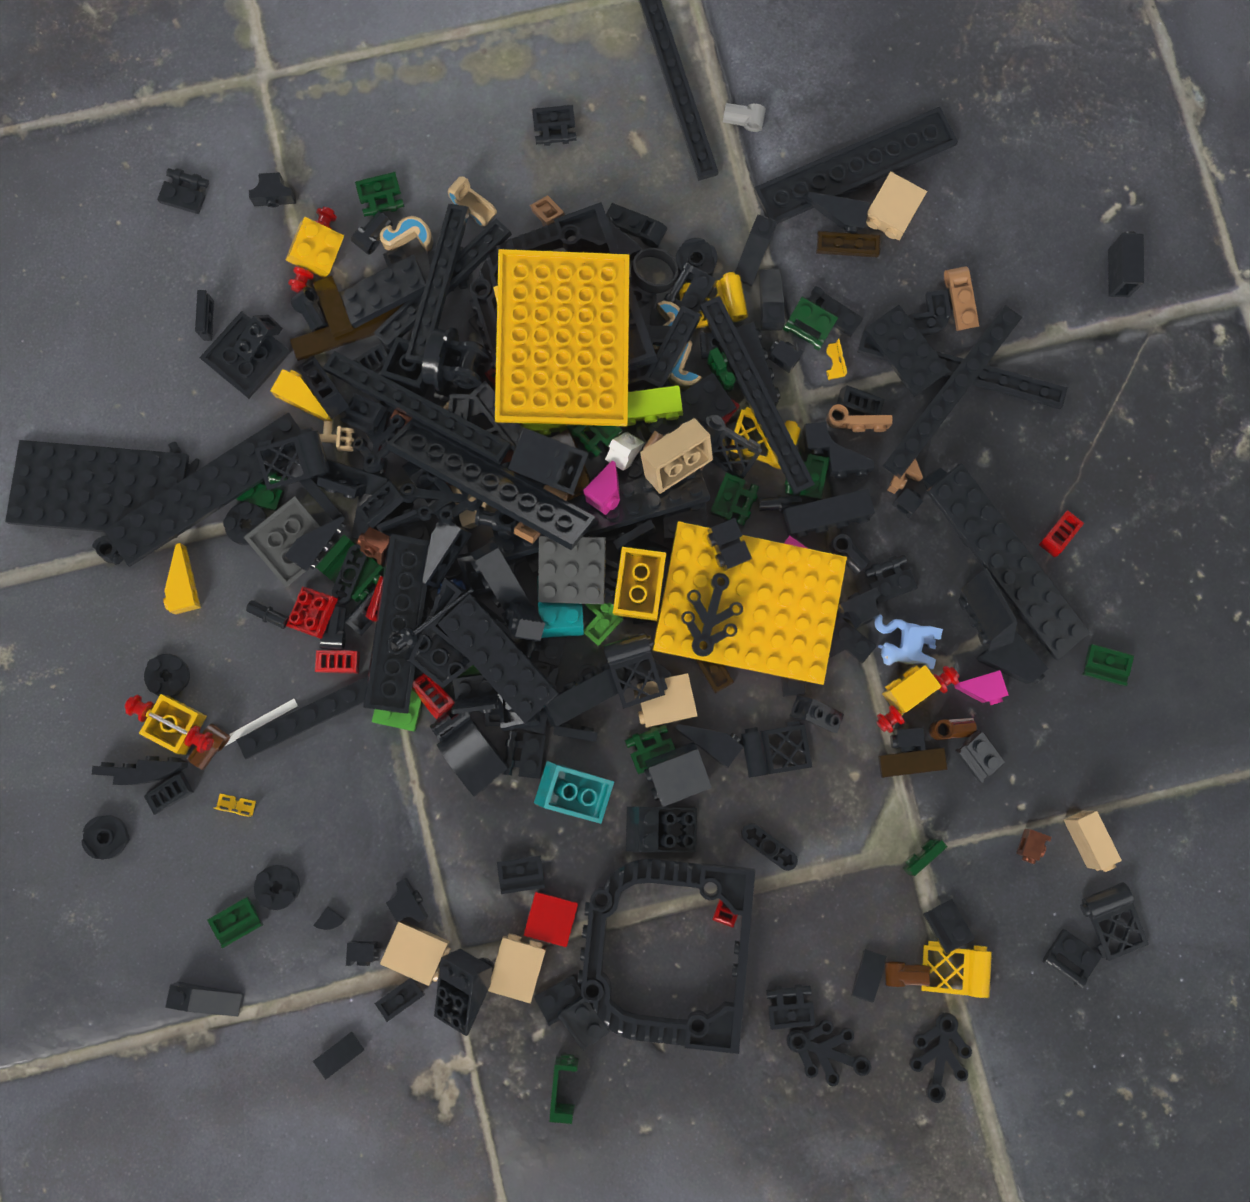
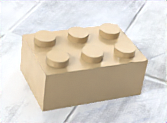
(676, 455)

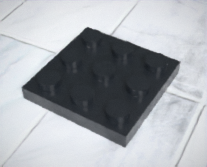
(241, 374)

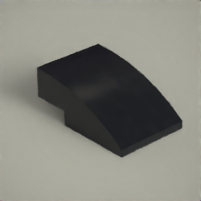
(473, 757)

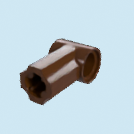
(953, 728)
(220, 738)
(900, 974)

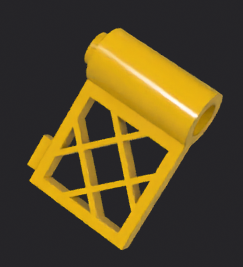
(731, 294)
(791, 426)
(975, 970)

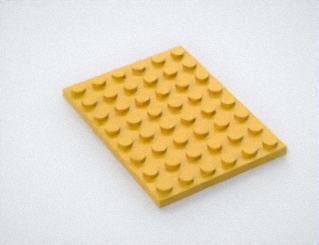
(562, 338)
(785, 597)

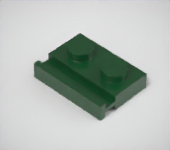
(1108, 665)
(930, 851)
(235, 922)

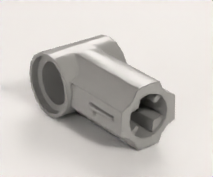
(748, 116)

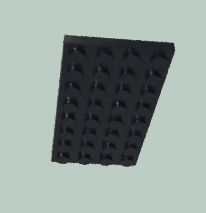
(86, 484)

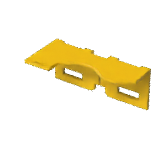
(836, 370)
(240, 806)

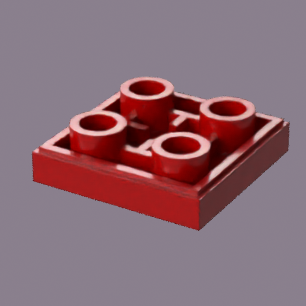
(311, 612)
(550, 919)

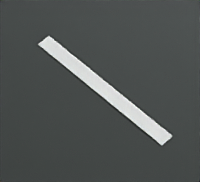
(262, 720)

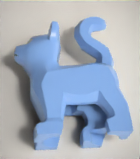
(912, 641)

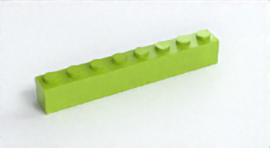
(642, 405)

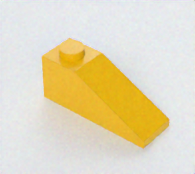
(294, 391)
(180, 584)

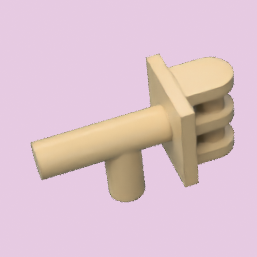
(328, 437)

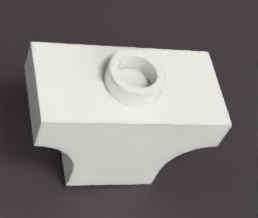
(624, 450)

